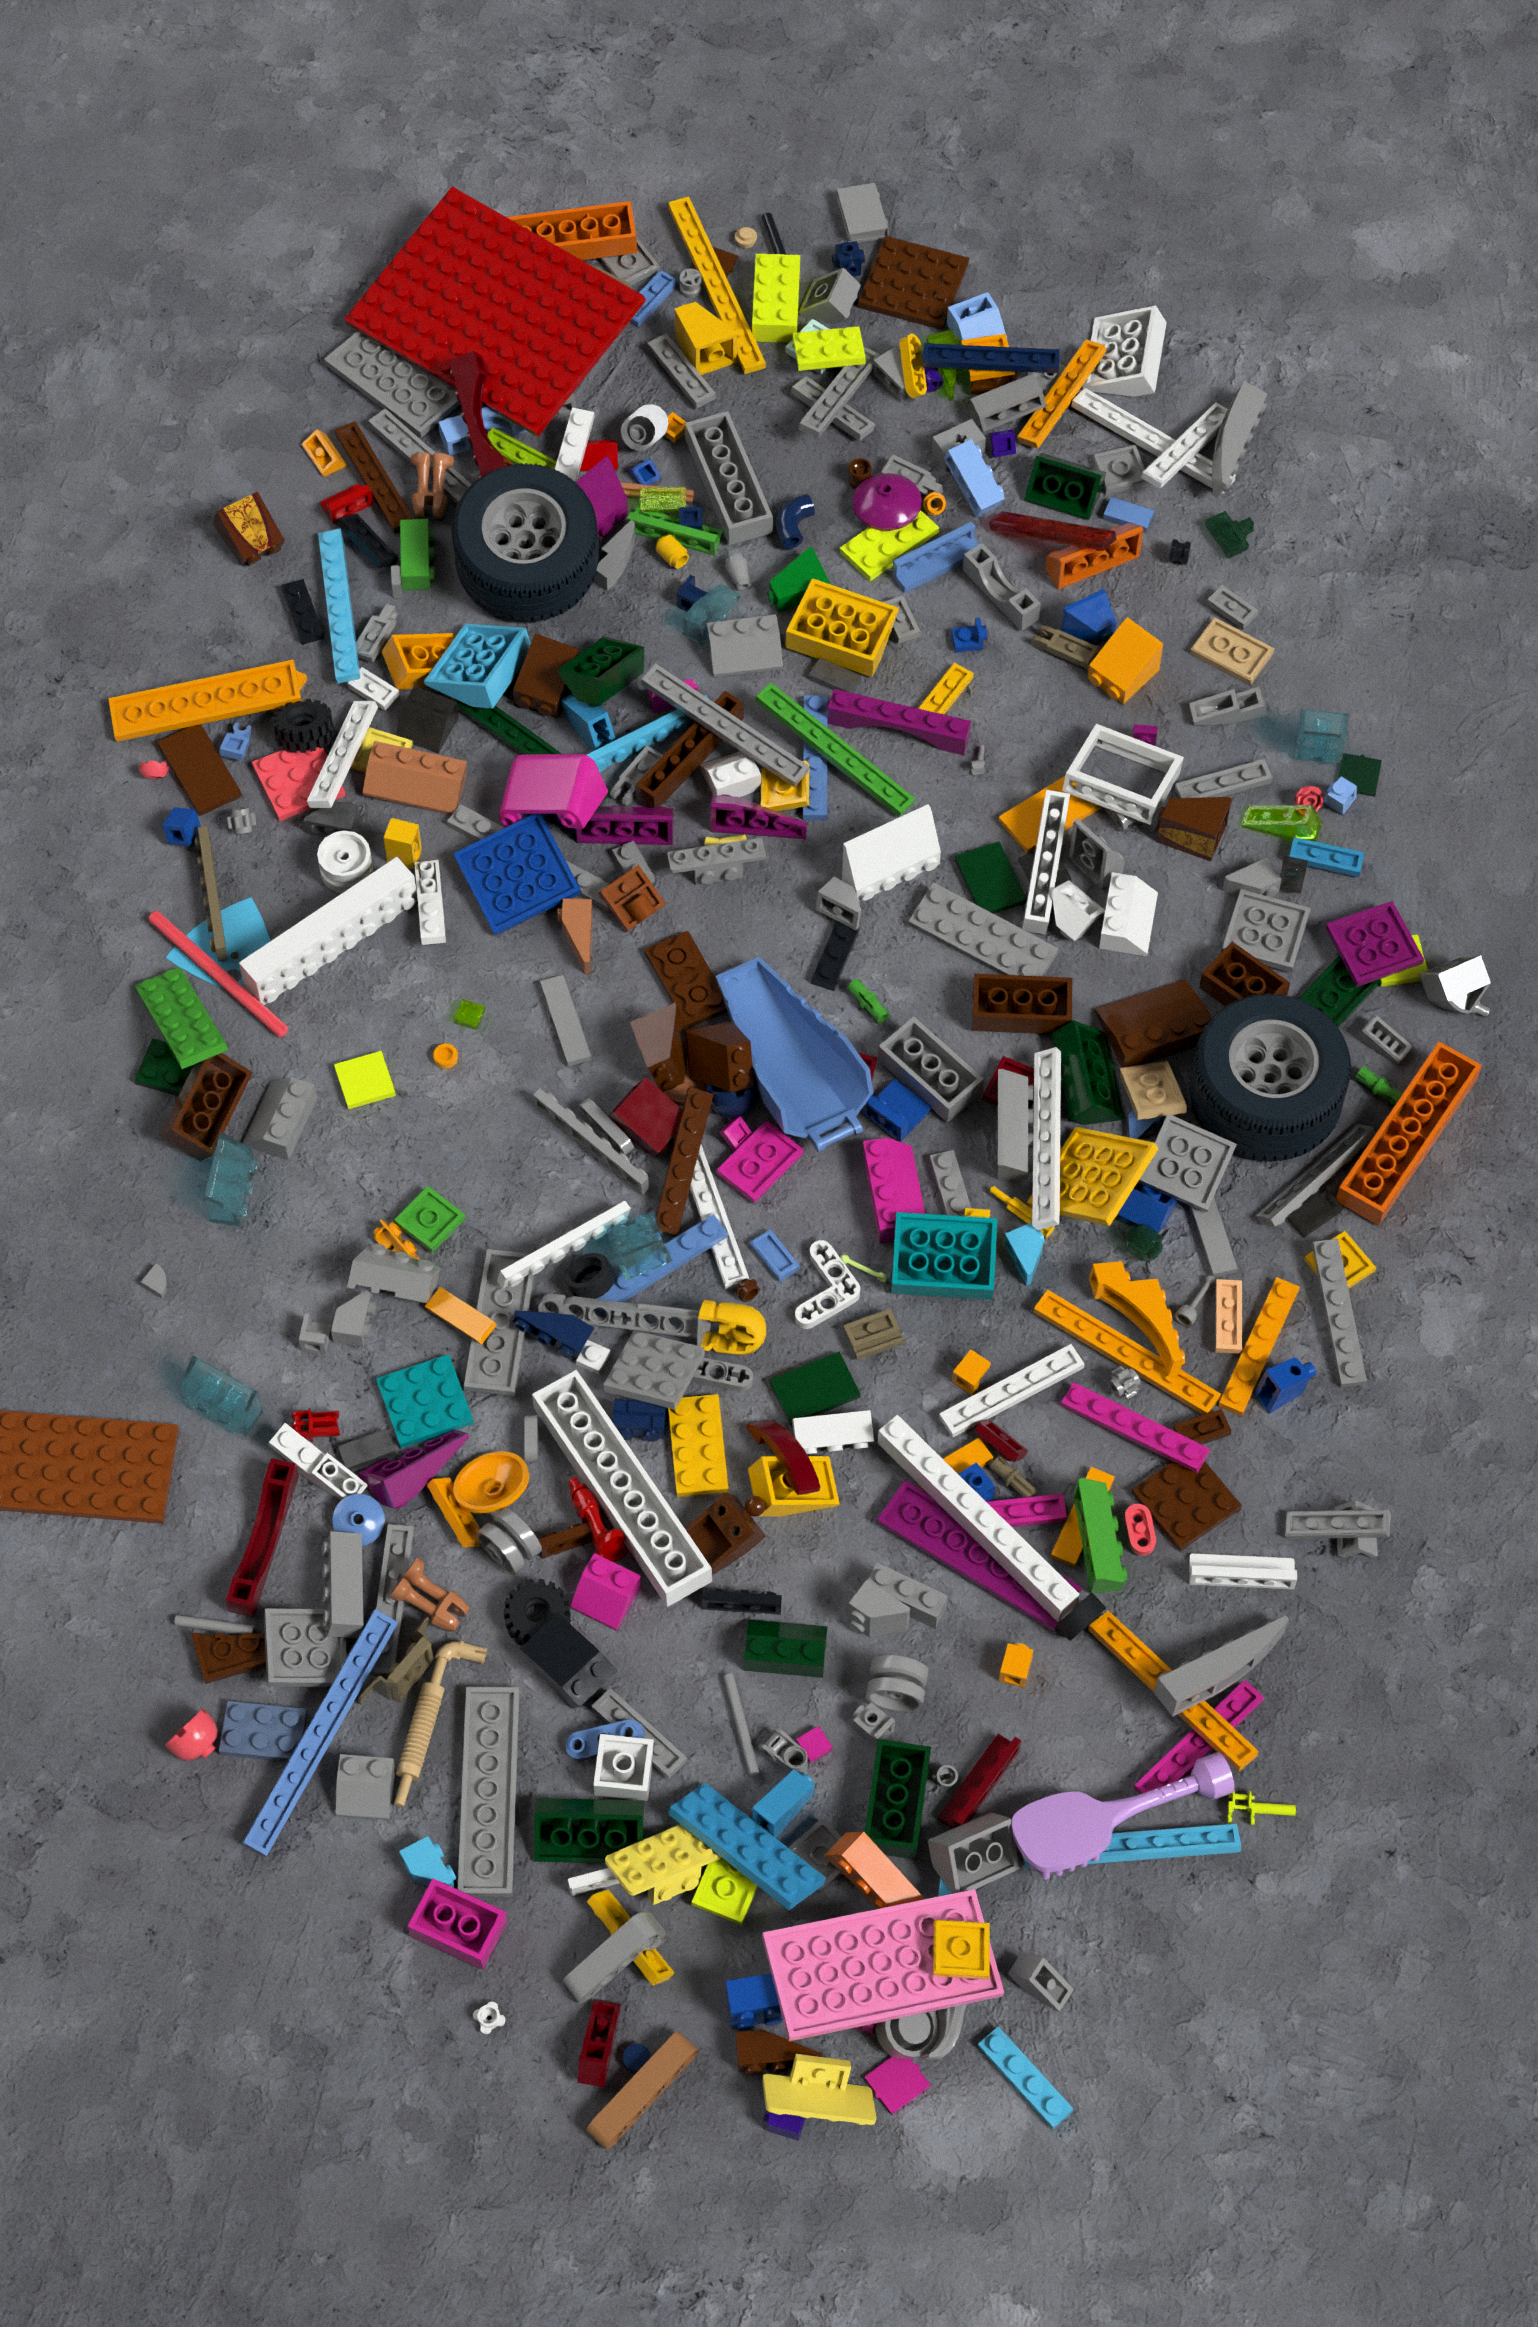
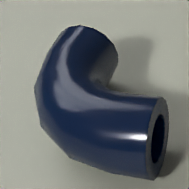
(788, 519)

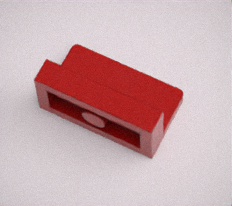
(597, 450)
(347, 502)

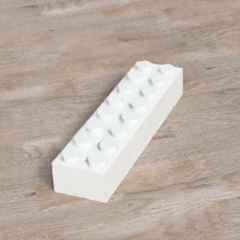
(329, 931)

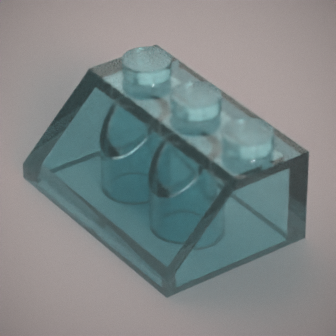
(229, 1181)
(220, 1397)

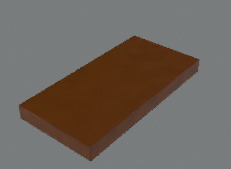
(199, 769)

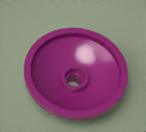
(887, 501)

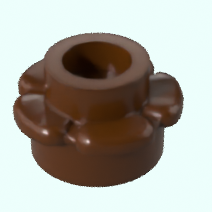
(747, 1289)

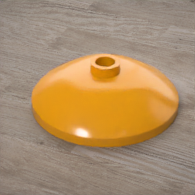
(491, 1482)

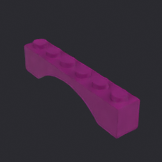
(941, 730)

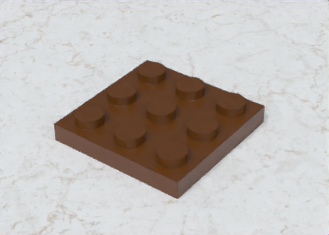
(1186, 1502)

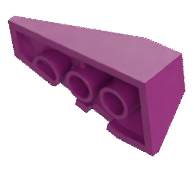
(744, 817)
(405, 1477)

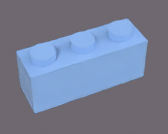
(974, 477)

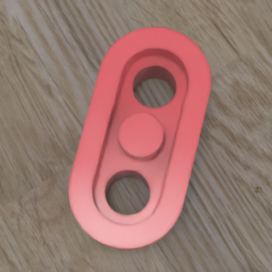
(1140, 1531)

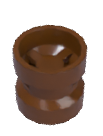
(859, 470)

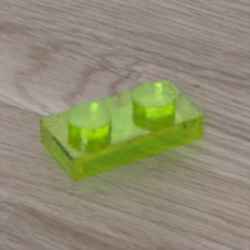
(662, 499)

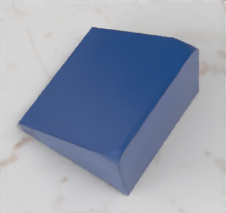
(645, 473)

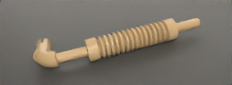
(426, 1714)

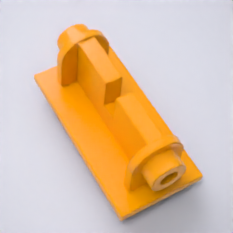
(390, 1236)

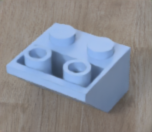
(975, 318)

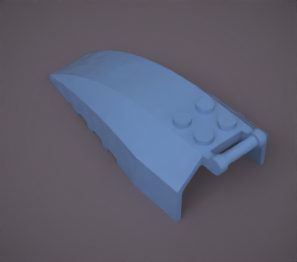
(799, 1061)

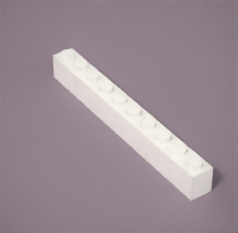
(978, 1518)

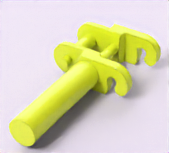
(1258, 1808)

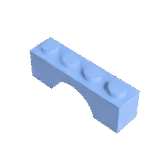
(454, 430)

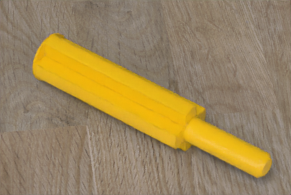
(1019, 1209)

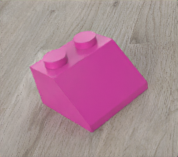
(606, 1591)

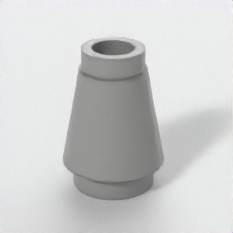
(738, 570)

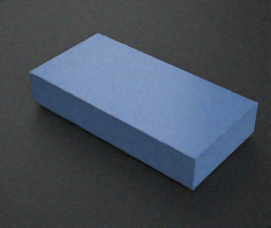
(1125, 512)
(774, 1255)

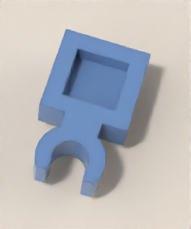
(236, 744)

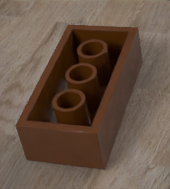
(1021, 1003)
(205, 1105)

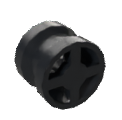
(1179, 551)

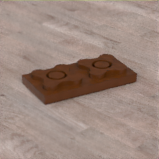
(687, 978)

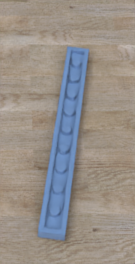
(319, 1733)

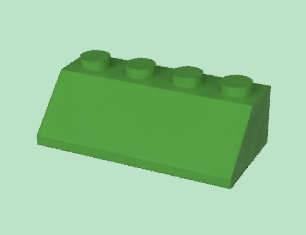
(1098, 1536)

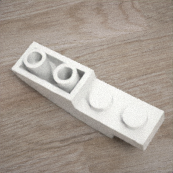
(430, 902)
(315, 1465)

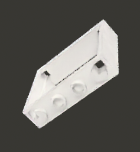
(1113, 796)

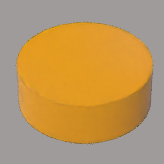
(445, 1056)

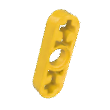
(912, 354)

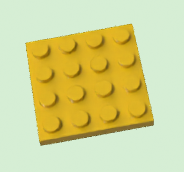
(1099, 1173)

